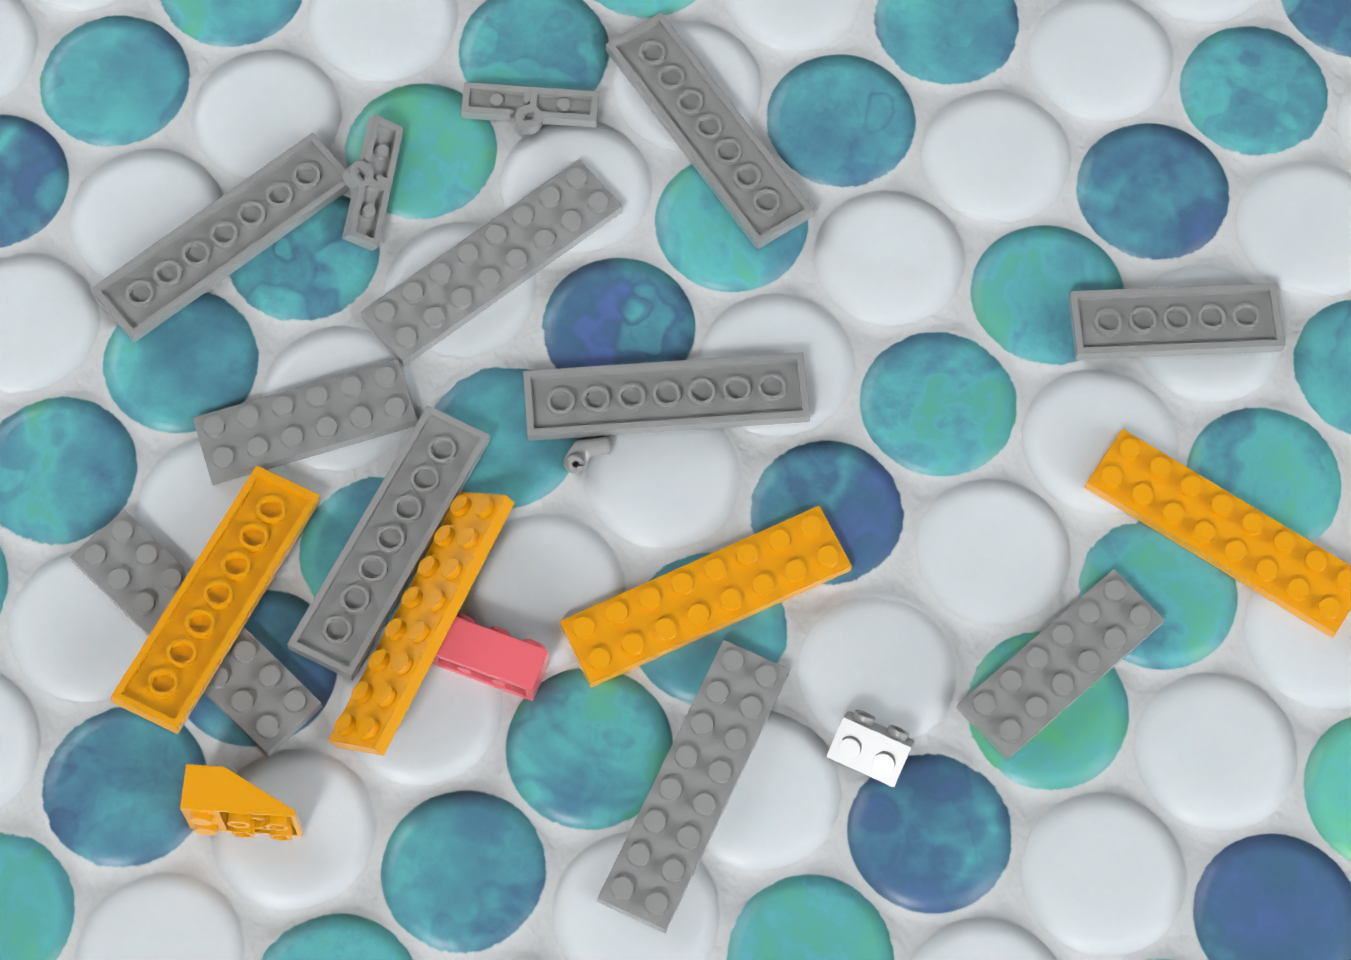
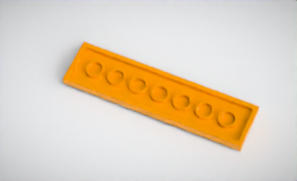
(1225, 532)
(704, 596)
(215, 600)
(420, 623)

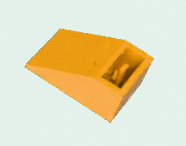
(223, 801)

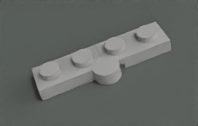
(530, 105)
(371, 182)

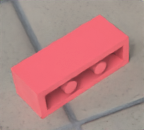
(493, 657)

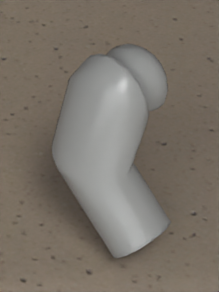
(582, 452)

